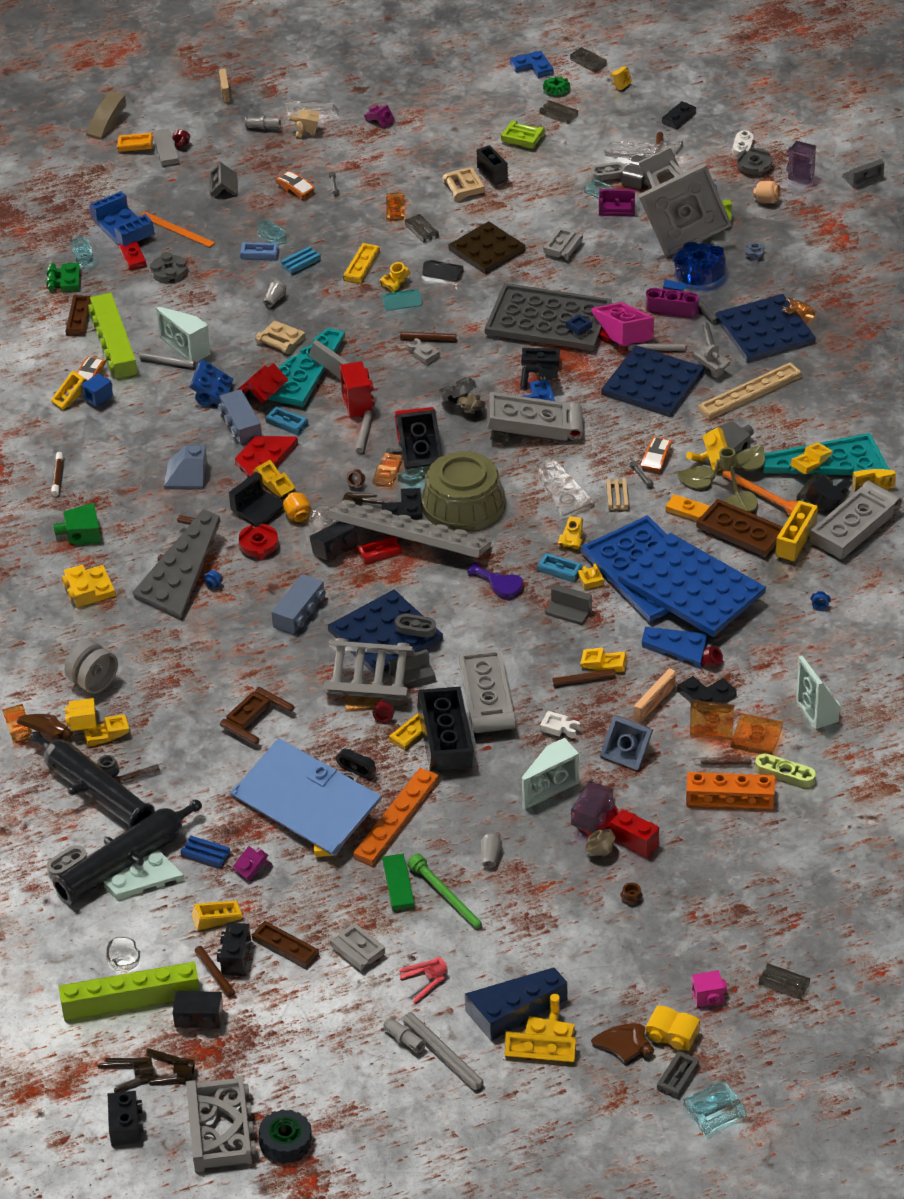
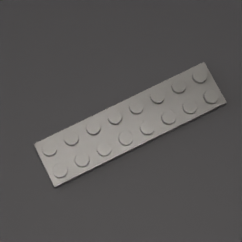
(410, 529)

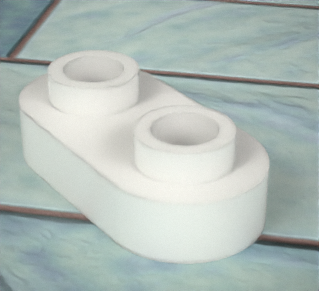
(742, 142)

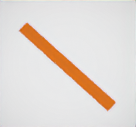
(179, 230)

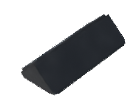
(442, 270)

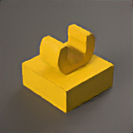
(621, 78)
(590, 577)

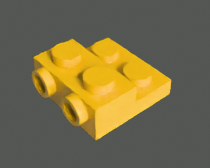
(87, 585)

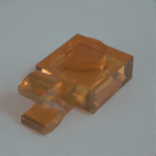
(799, 307)

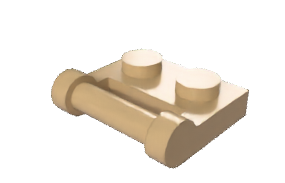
(469, 181)
(281, 337)

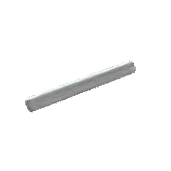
(443, 1051)

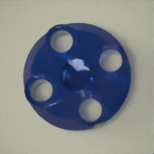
(699, 263)

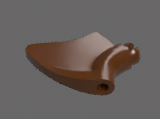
(46, 724)
(624, 1041)

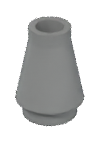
(275, 293)
(490, 847)

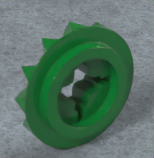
(550, 86)

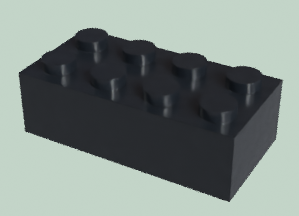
(445, 728)

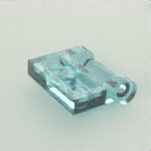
(713, 1100)

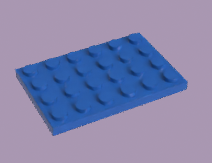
(618, 551)
(692, 584)

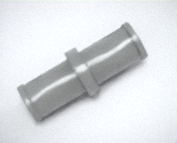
(262, 122)
(404, 1035)

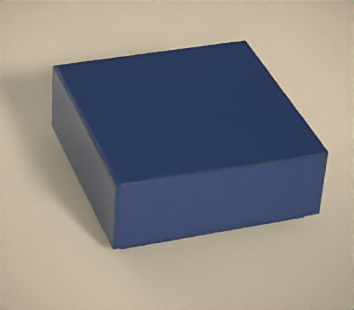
(578, 324)

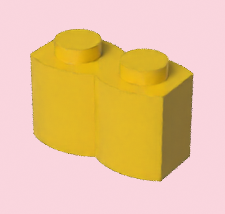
(81, 714)
(673, 1028)

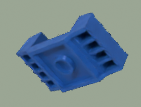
(119, 221)

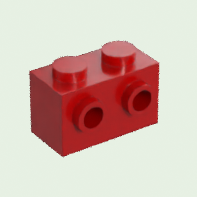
(635, 833)

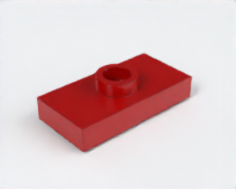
(133, 255)

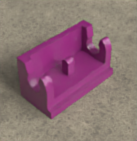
(616, 202)

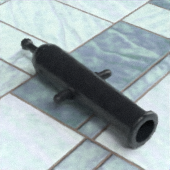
(92, 780)
(122, 851)

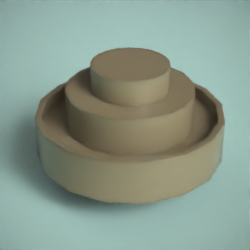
(471, 403)
(600, 843)

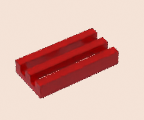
(379, 550)

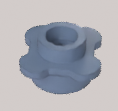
(754, 250)

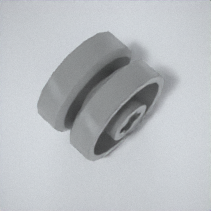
(91, 666)

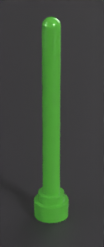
(419, 865)

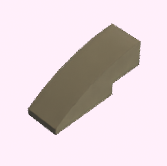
(106, 115)

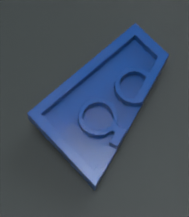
(682, 644)

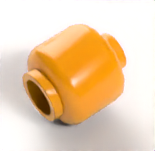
(297, 507)

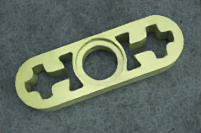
(780, 763)

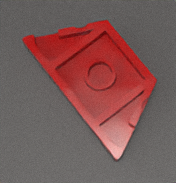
(262, 449)

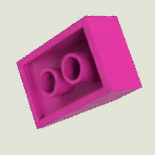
(625, 323)

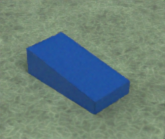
(673, 285)

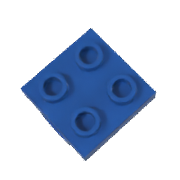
(209, 383)

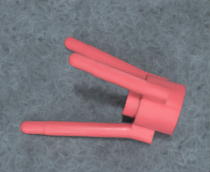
(433, 969)

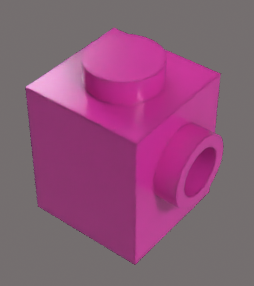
(708, 988)

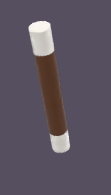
(57, 474)

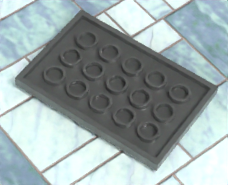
(542, 316)

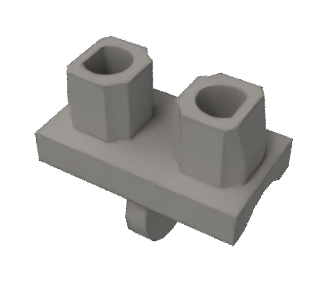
(710, 358)

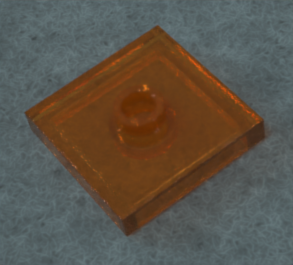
(712, 719)
(756, 734)

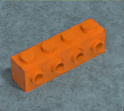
(730, 790)

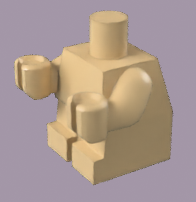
(305, 121)

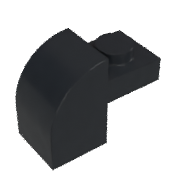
(827, 495)

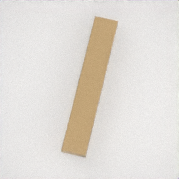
(749, 391)

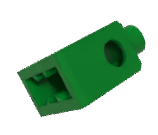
(79, 525)

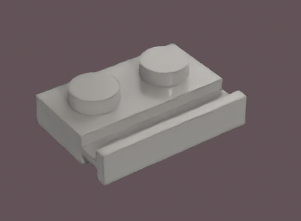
(563, 243)
(358, 946)

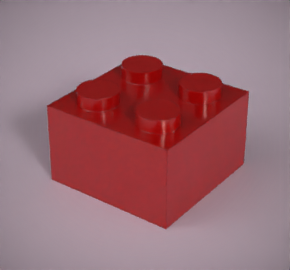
(356, 388)

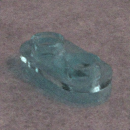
(271, 232)
(82, 250)

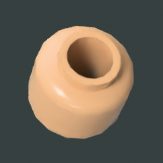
(767, 192)

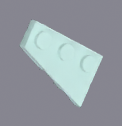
(134, 879)

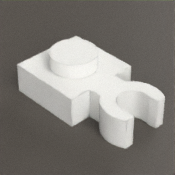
(556, 724)

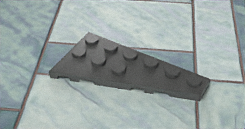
(177, 572)

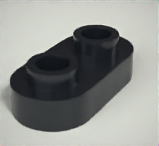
(356, 763)

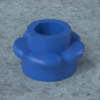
(213, 579)
(820, 604)

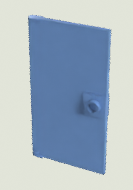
(306, 796)

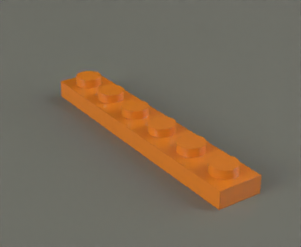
(396, 817)

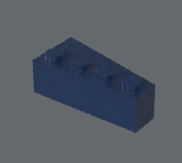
(511, 1003)

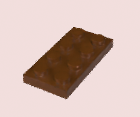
(740, 527)

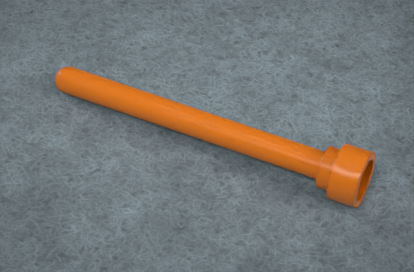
(788, 505)

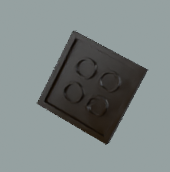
(486, 247)

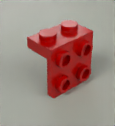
(264, 382)

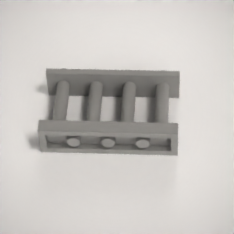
(357, 687)

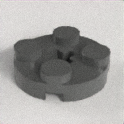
(747, 164)
(168, 268)
(463, 386)

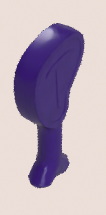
(502, 585)

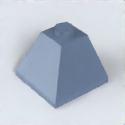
(187, 468)
(626, 742)

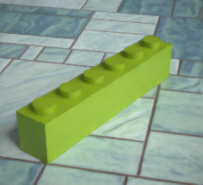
(112, 335)
(127, 990)

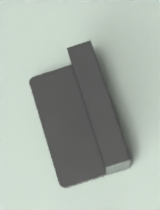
(865, 173)
(222, 178)
(569, 604)
(417, 670)

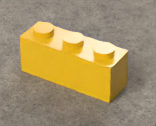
(796, 530)

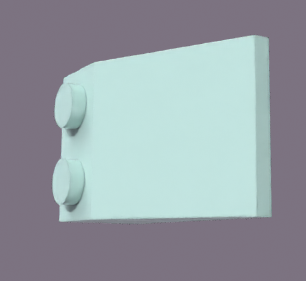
(184, 333)
(815, 697)
(550, 773)

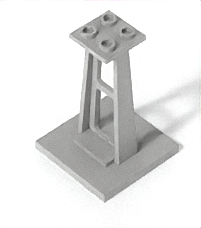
(680, 203)

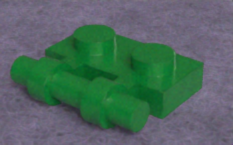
(69, 277)

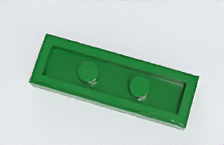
(398, 882)

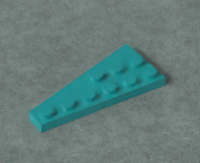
(305, 372)
(848, 456)

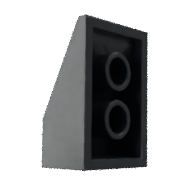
(419, 438)

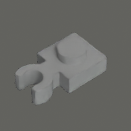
(423, 353)

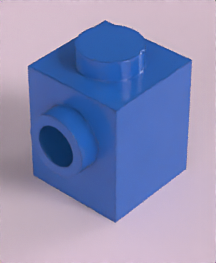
(97, 390)

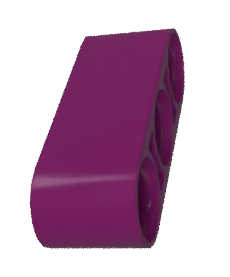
(672, 302)

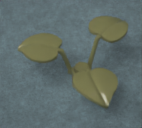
(749, 459)

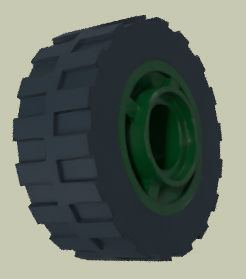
(285, 1136)

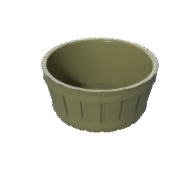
(463, 492)

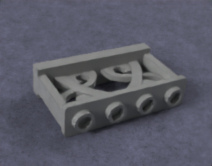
(198, 1102)

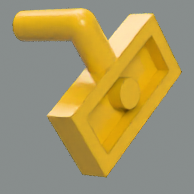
(714, 442)
(551, 1025)

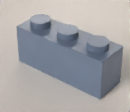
(239, 416)
(298, 604)

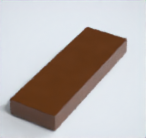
(78, 316)
(285, 944)

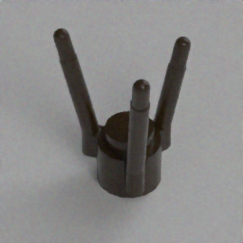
(359, 498)
(141, 1067)
(182, 1067)

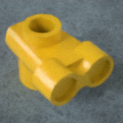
(395, 277)
(572, 536)

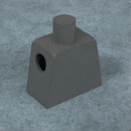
(736, 436)

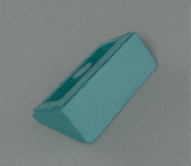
(401, 299)

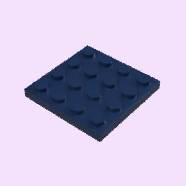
(764, 328)
(652, 380)
(376, 625)

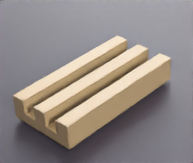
(224, 85)
(617, 484)

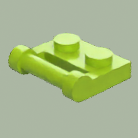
(522, 134)

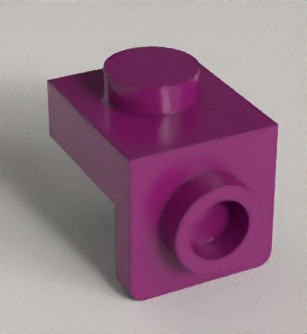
(381, 113)
(251, 862)

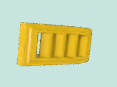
(73, 380)
(208, 916)

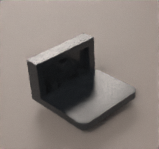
(253, 502)

